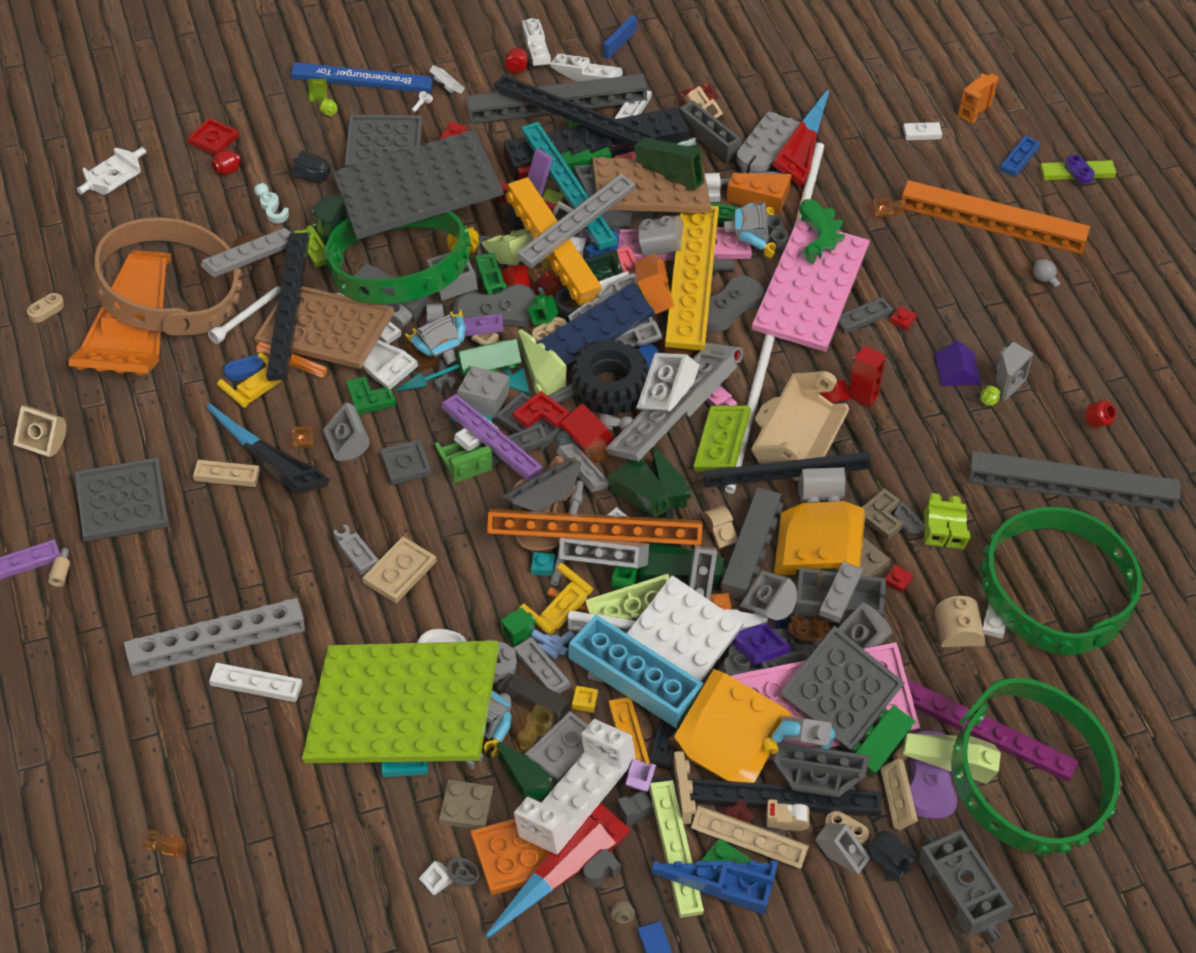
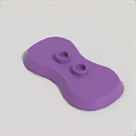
(931, 788)

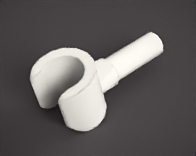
(424, 98)

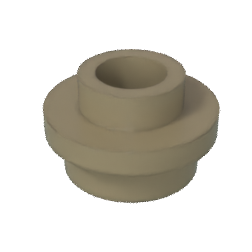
(622, 912)

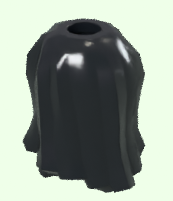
(310, 167)
(891, 855)

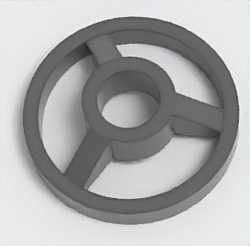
(466, 880)

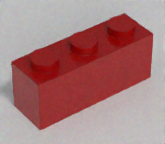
(866, 376)

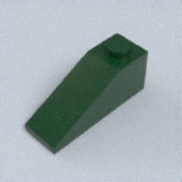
(671, 480)
(524, 773)

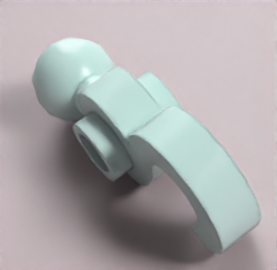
(270, 202)

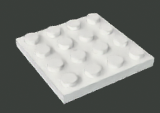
(685, 628)

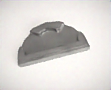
(911, 523)

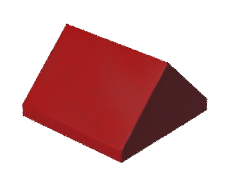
(585, 427)

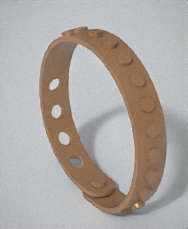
(168, 320)

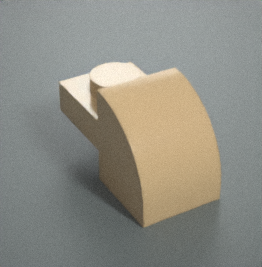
(700, 98)
(720, 525)

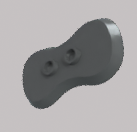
(736, 297)
(510, 302)

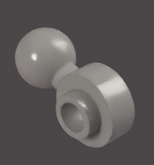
(610, 421)

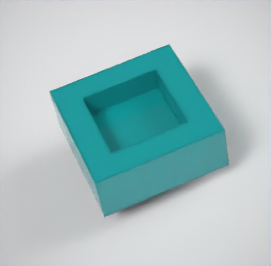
(543, 564)

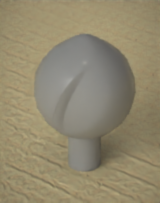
(1045, 271)

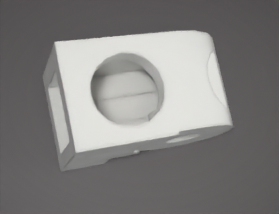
(713, 186)

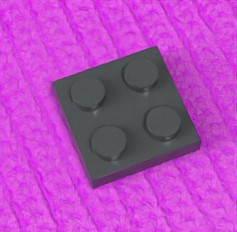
(405, 462)

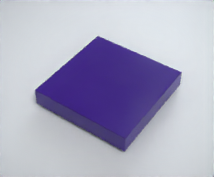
(760, 644)

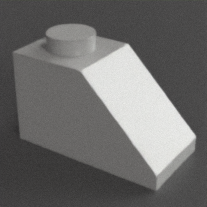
(842, 847)

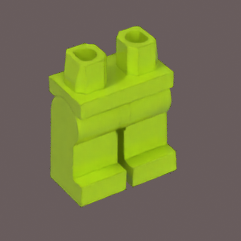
(946, 521)

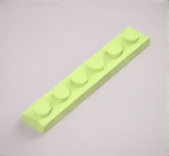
(674, 844)

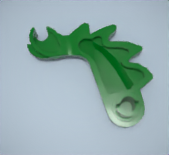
(824, 226)

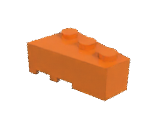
(759, 188)
(654, 282)

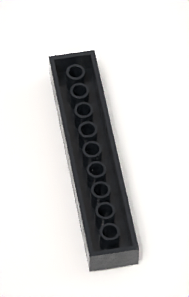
(665, 124)

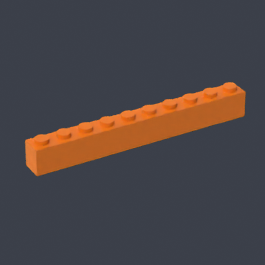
(995, 217)
(595, 526)

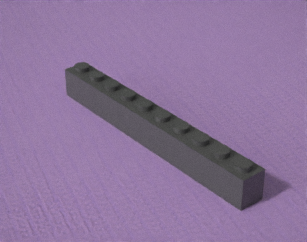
(585, 93)
(1074, 481)

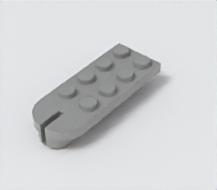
(765, 142)

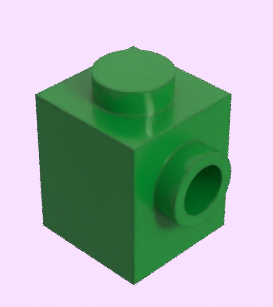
(543, 309)
(517, 626)

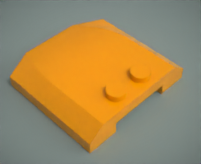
(819, 537)
(728, 728)

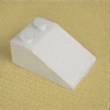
(667, 381)

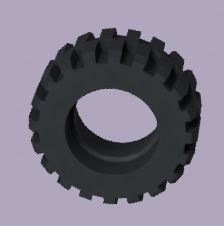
(609, 358)

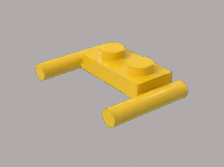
(252, 387)
(568, 600)

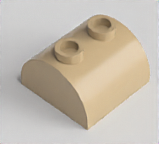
(39, 431)
(959, 622)

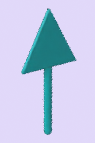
(517, 380)
(420, 381)

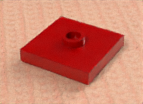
(212, 136)

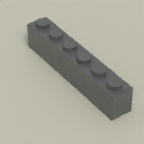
(751, 544)

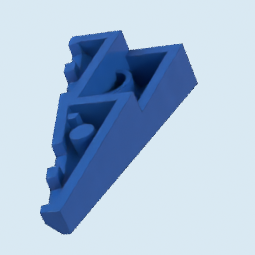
(734, 882)

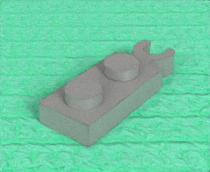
(355, 550)

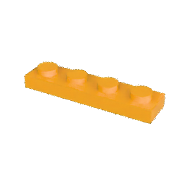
(626, 720)

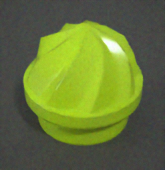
(328, 107)
(990, 395)

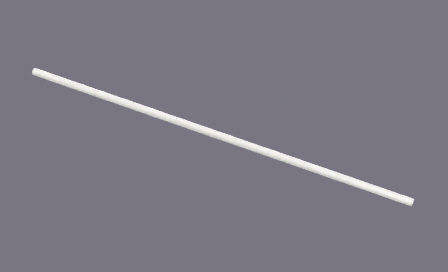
(769, 340)

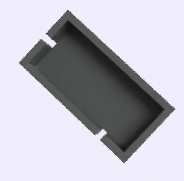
(811, 597)

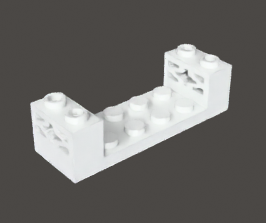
(560, 815)

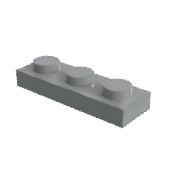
(588, 472)
(841, 592)
(541, 666)

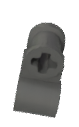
(776, 234)

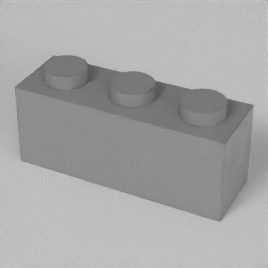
(702, 570)

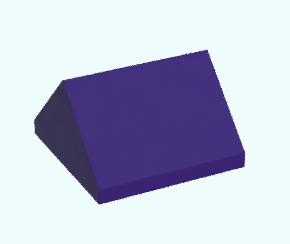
(957, 365)

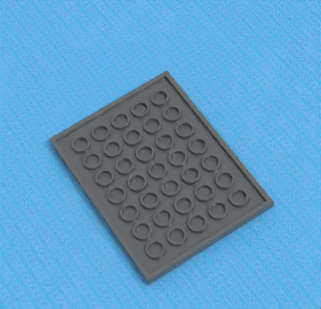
(417, 183)

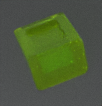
(317, 89)

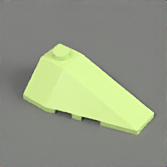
(506, 247)
(544, 366)
(628, 601)
(937, 751)

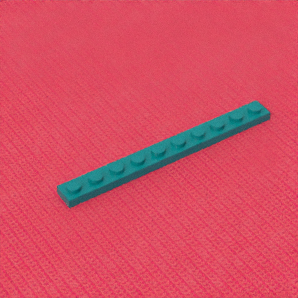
(568, 184)

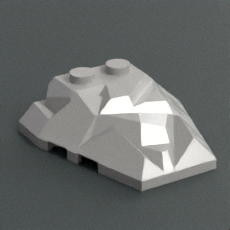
(638, 336)

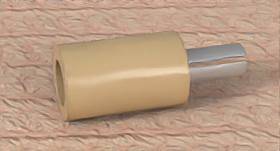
(59, 569)

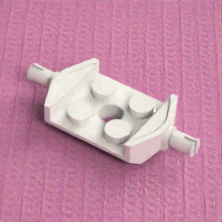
(122, 164)

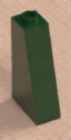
(672, 160)
(639, 487)
(675, 562)

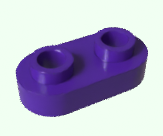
(1079, 169)

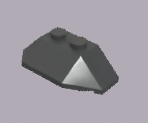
(546, 487)
(820, 769)

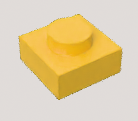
(585, 699)

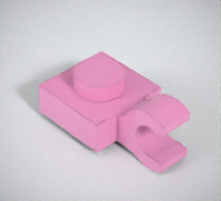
(721, 397)

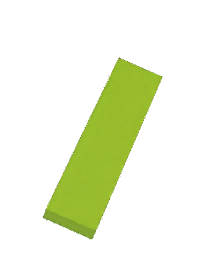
(1057, 170)

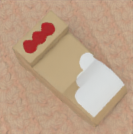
(787, 816)

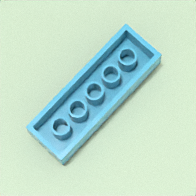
(635, 670)

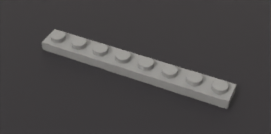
(575, 221)

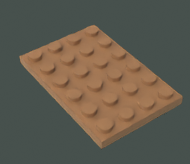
(651, 190)
(333, 327)

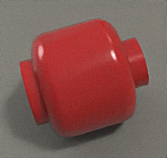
(516, 60)
(226, 162)
(1100, 414)

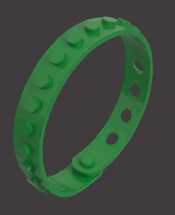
(405, 287)
(1086, 527)
(1083, 721)

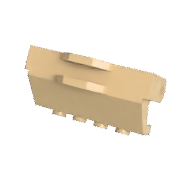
(799, 421)

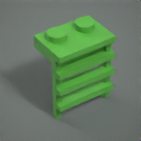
(464, 463)

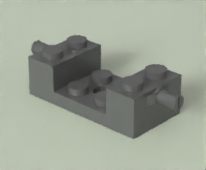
(613, 218)
(980, 902)

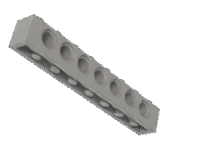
(205, 640)

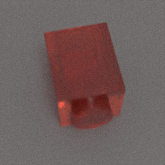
(547, 284)

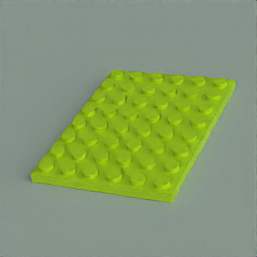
(402, 702)

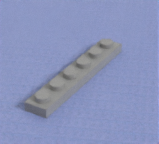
(246, 253)

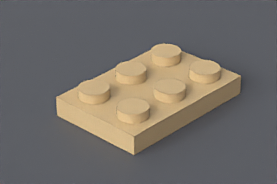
(399, 569)

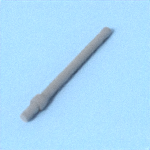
(575, 501)

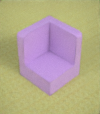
(640, 775)

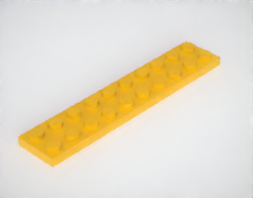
(692, 281)

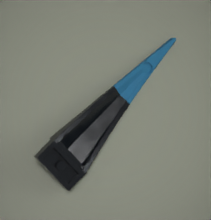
(286, 469)

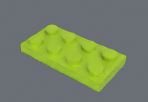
(722, 437)

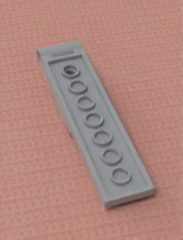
(650, 425)

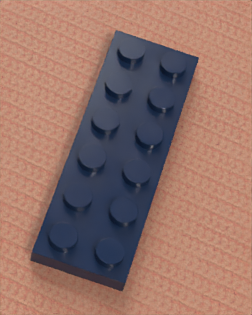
(602, 322)

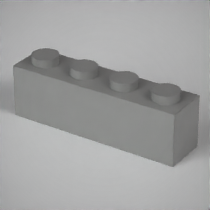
(604, 552)

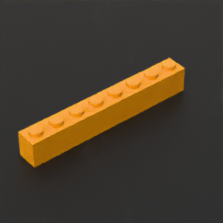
(565, 259)

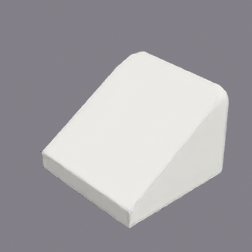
(435, 878)

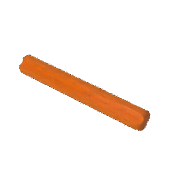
(297, 361)

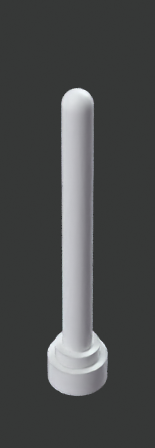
(218, 334)

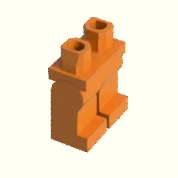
(977, 97)

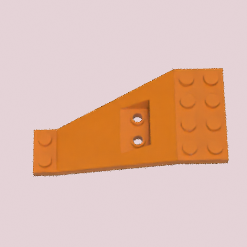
(116, 344)

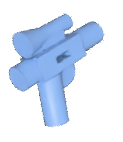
(553, 644)

